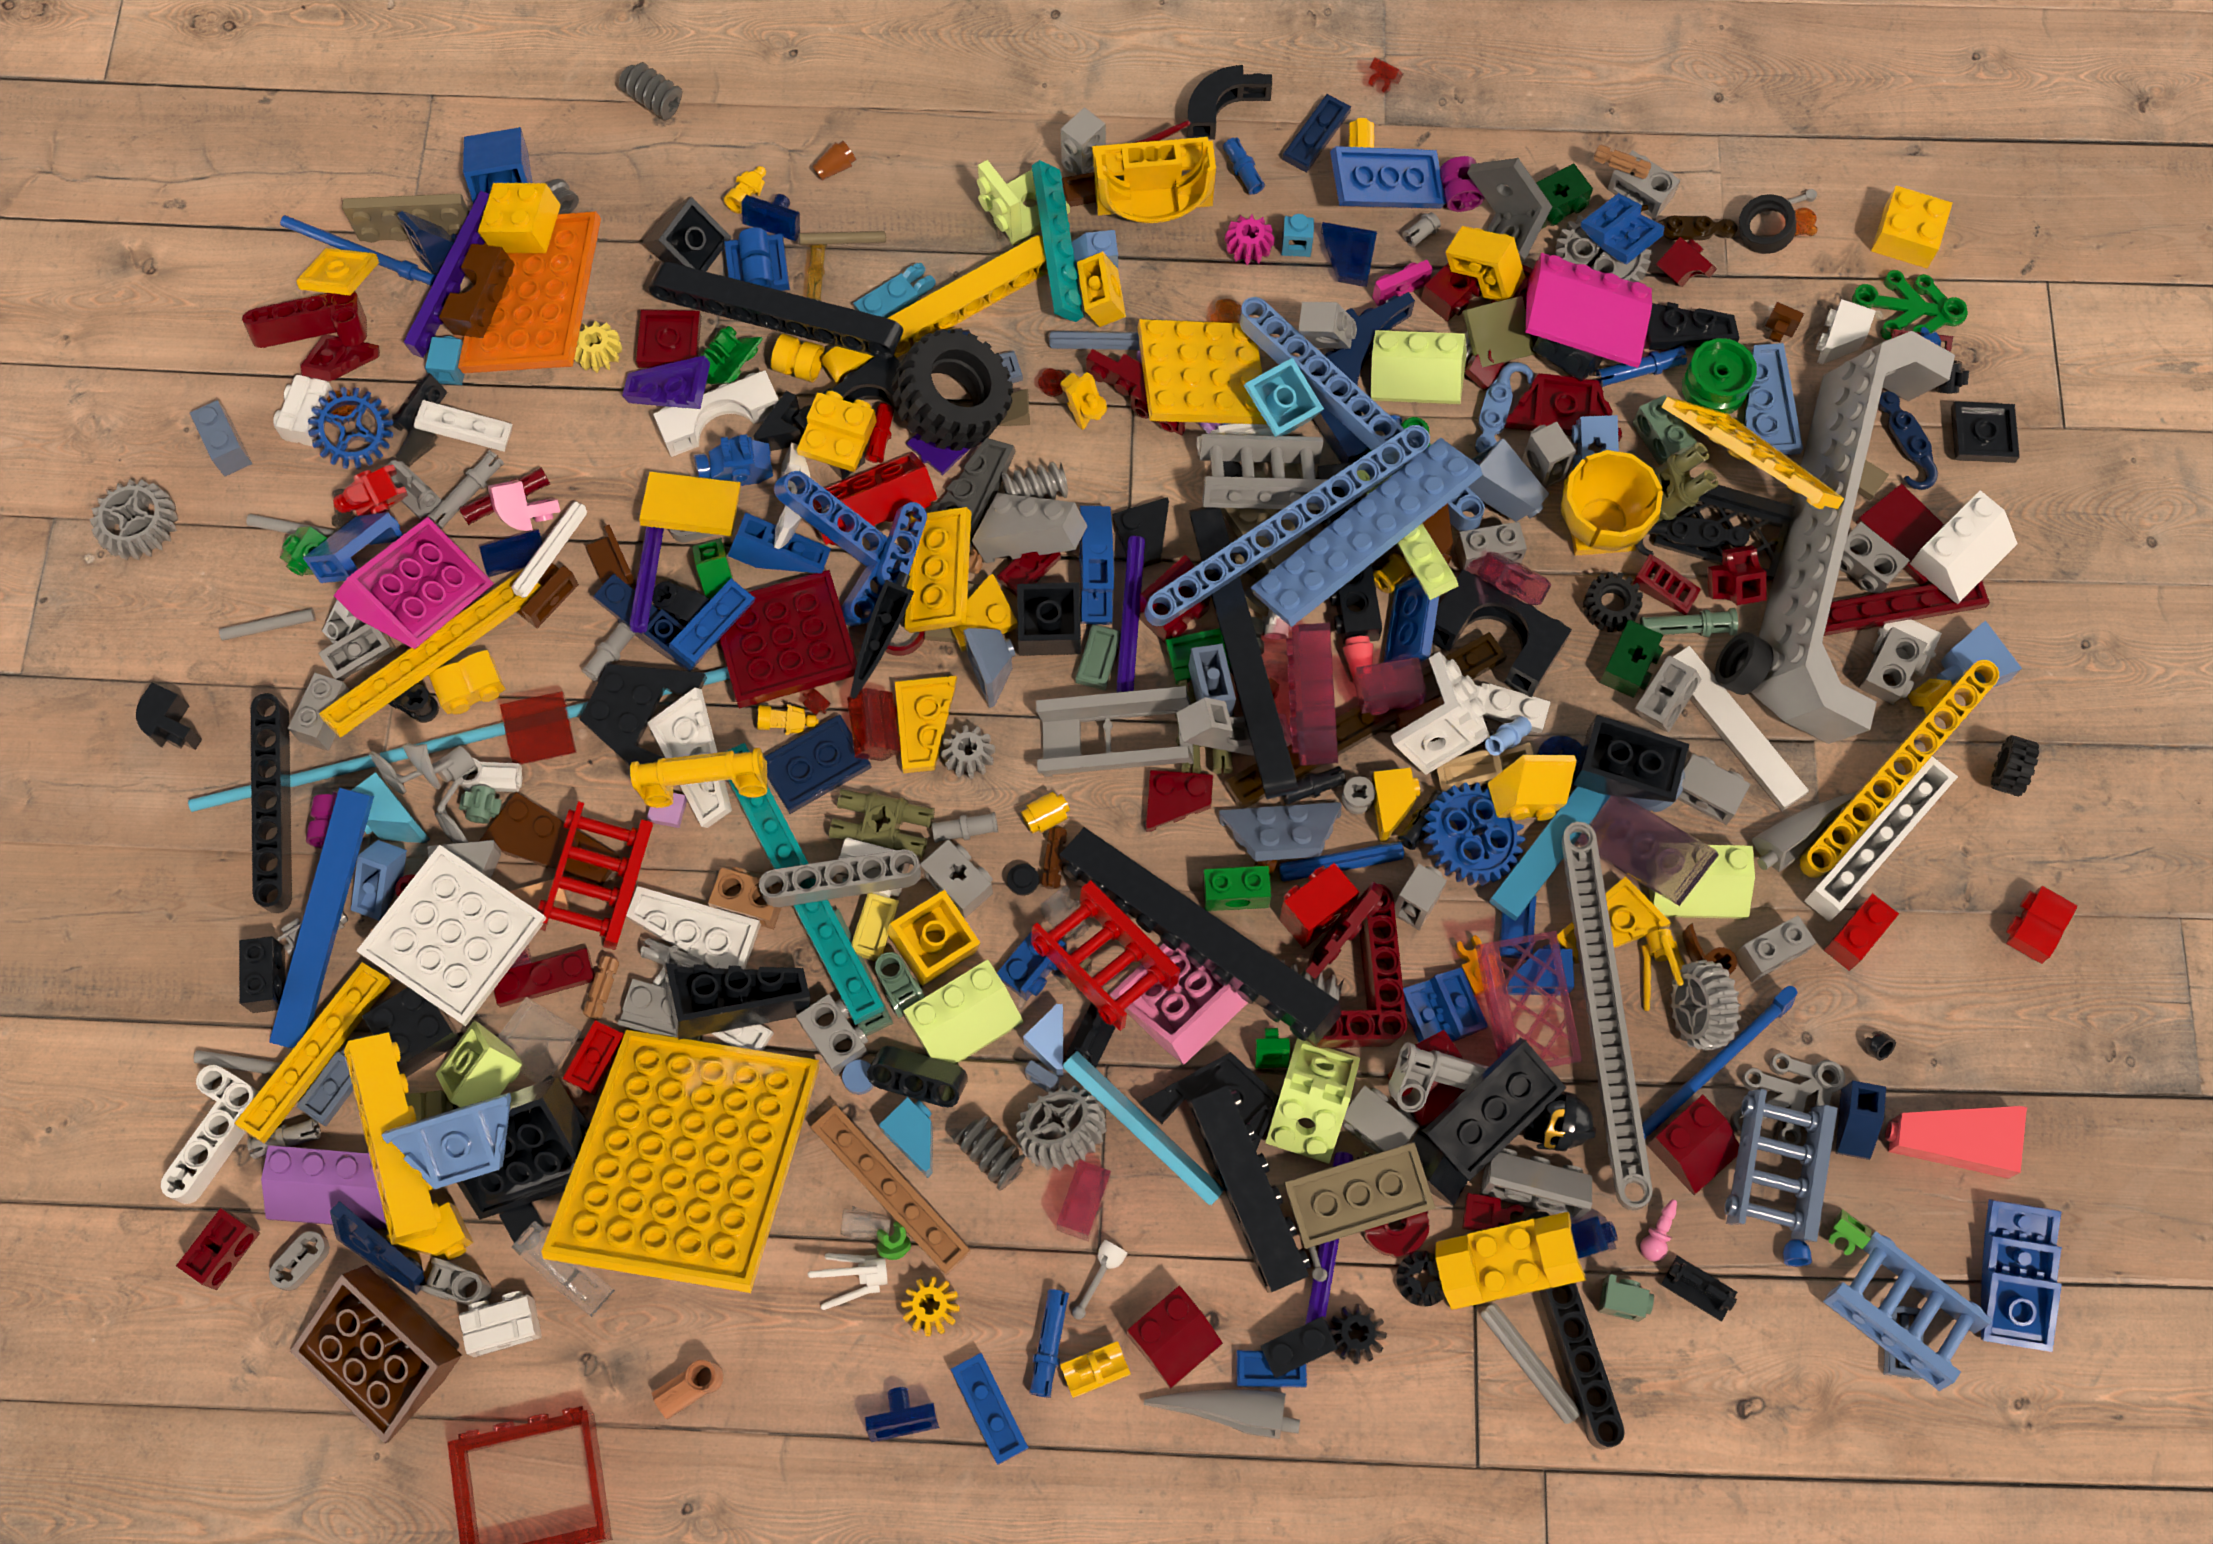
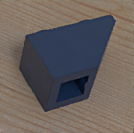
(1860, 1119)

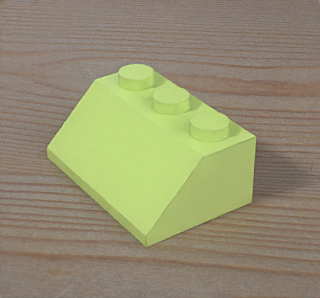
(1418, 367)
(1721, 891)
(964, 1015)

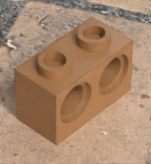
(744, 902)

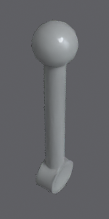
(1809, 196)
(1318, 1273)

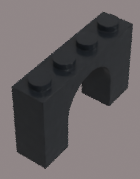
(868, 382)
(1538, 633)

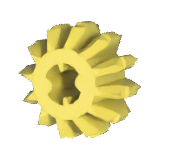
(597, 346)

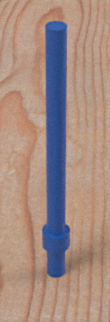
(404, 269)

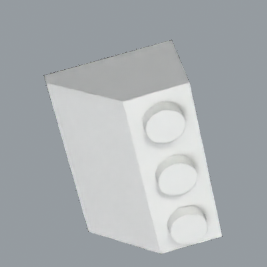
(1966, 547)

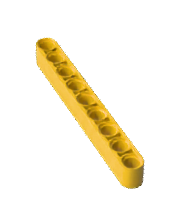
(954, 302)
(1912, 761)

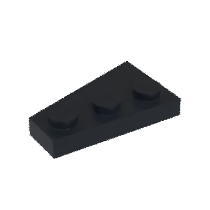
(1678, 327)

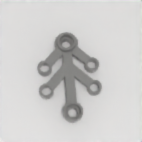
(1792, 1093)

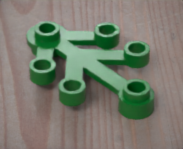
(1913, 304)

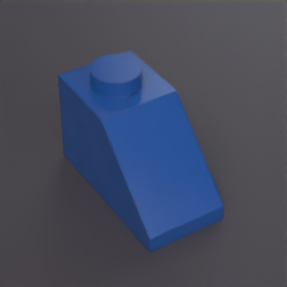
(1548, 981)

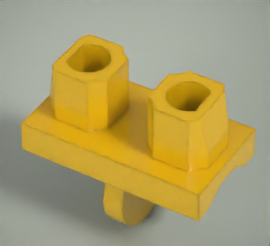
(1083, 398)
(1095, 1369)

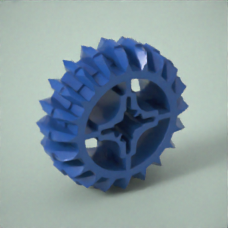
(337, 421)

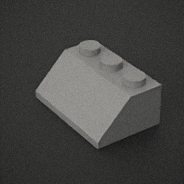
(1538, 1184)

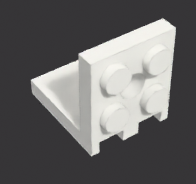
(1456, 721)

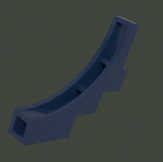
(1350, 361)

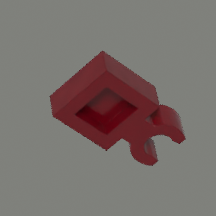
(1486, 1212)

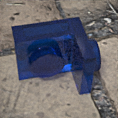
(1594, 1236)

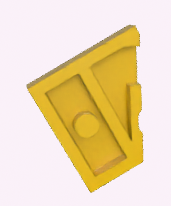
(986, 610)

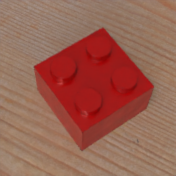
(1318, 904)

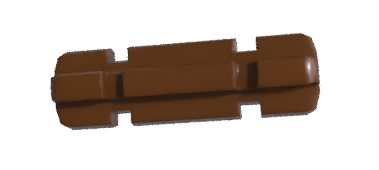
(1052, 862)

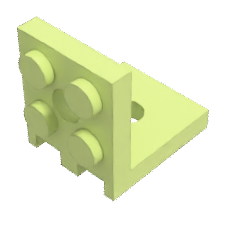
(1007, 200)
(1318, 1089)

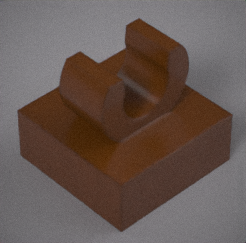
(1783, 321)

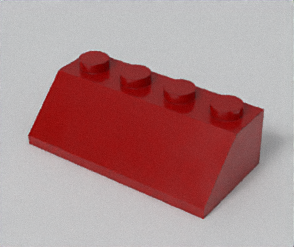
(882, 491)

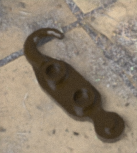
(1695, 227)

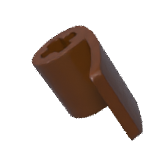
(1719, 954)

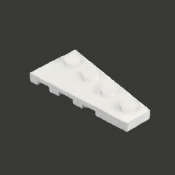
(686, 731)
(697, 929)

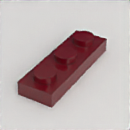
(545, 977)

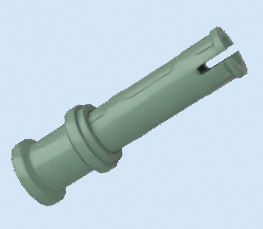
(1703, 623)

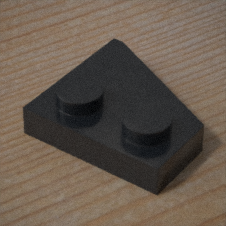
(1144, 521)

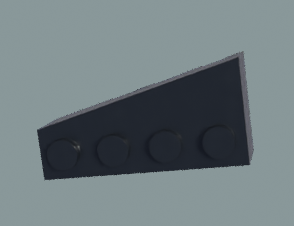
(732, 998)

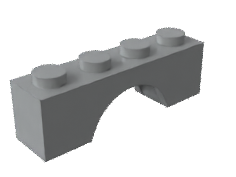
(1210, 726)

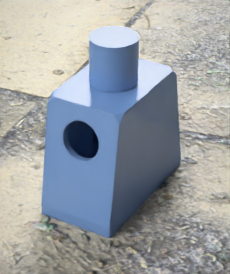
(1977, 646)

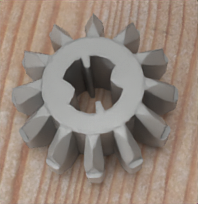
(956, 749)

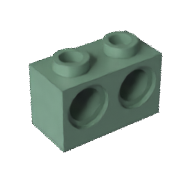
(1662, 431)

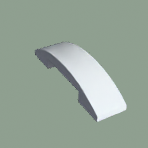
(789, 519)

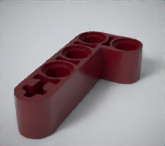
(308, 319)

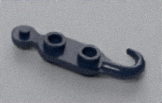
(1910, 439)

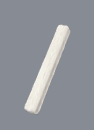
(549, 550)

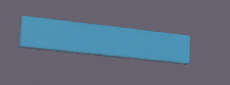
(1546, 853)

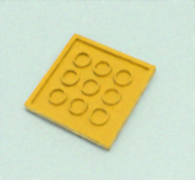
(1198, 371)

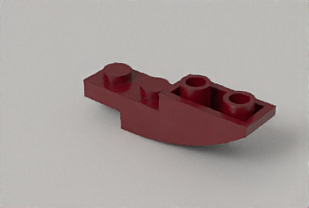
(1127, 380)

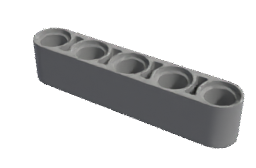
(825, 872)

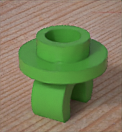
(893, 1246)

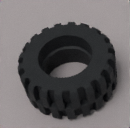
(974, 367)

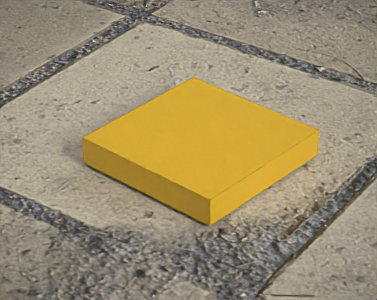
(337, 271)

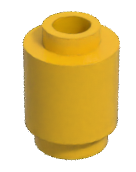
(1045, 812)

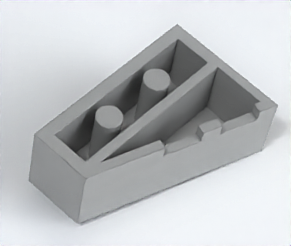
(1028, 525)

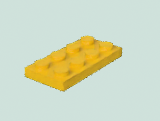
(940, 572)

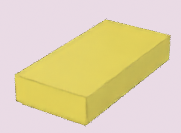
(873, 925)

